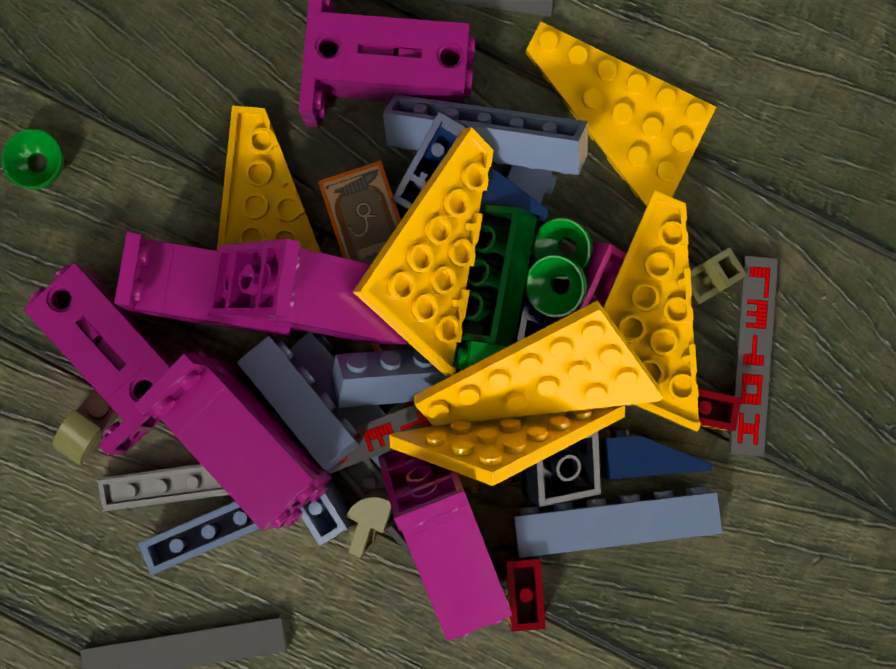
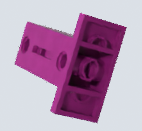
(380, 59)
(175, 285)
(295, 290)
(104, 347)
(236, 439)
(444, 543)

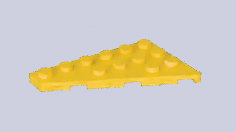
(632, 116)
(258, 187)
(426, 262)
(655, 309)
(558, 369)
(504, 446)

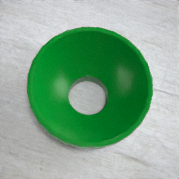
(20, 151)
(549, 236)
(541, 289)

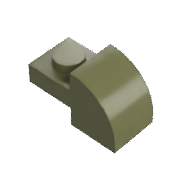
(715, 276)
(83, 428)
(370, 515)

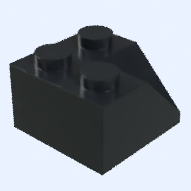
(565, 475)

